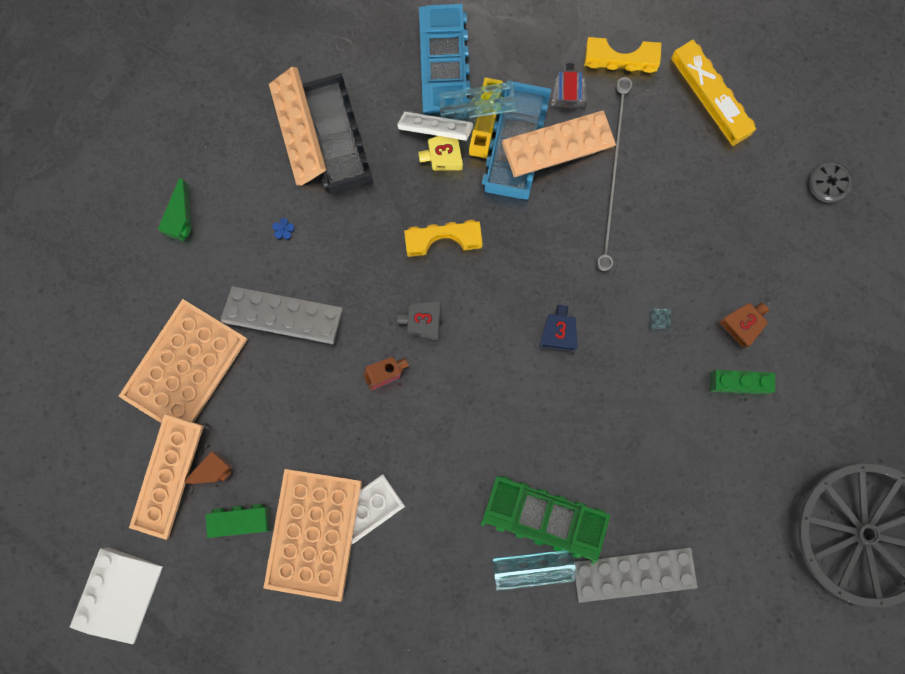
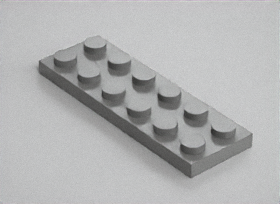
(282, 315)
(635, 575)

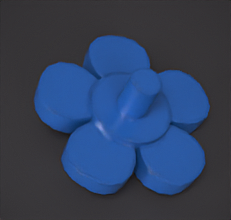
(283, 229)

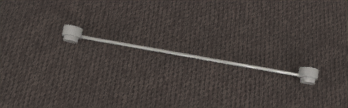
(605, 261)

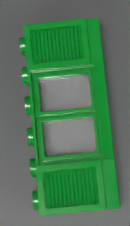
(546, 518)

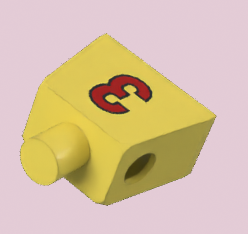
(443, 154)

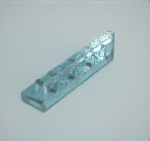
(478, 108)
(534, 574)

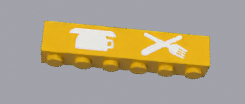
(713, 92)

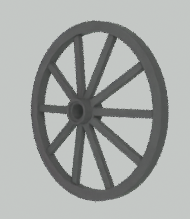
(857, 534)

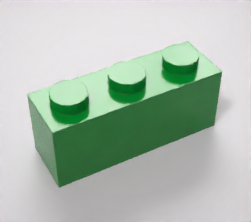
(742, 382)
(238, 521)

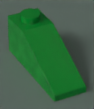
(177, 218)

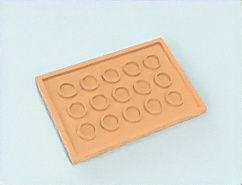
(183, 365)
(313, 535)

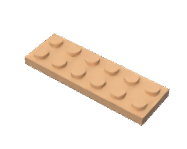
(297, 126)
(558, 143)
(166, 476)

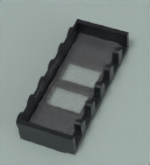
(337, 134)

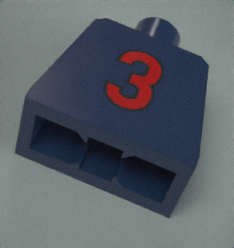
(560, 331)

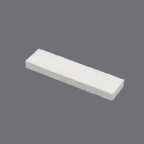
(435, 125)

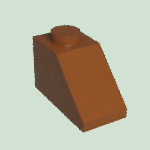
(210, 470)

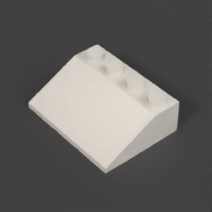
(116, 596)

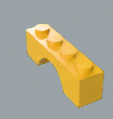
(600, 54)
(483, 127)
(466, 234)

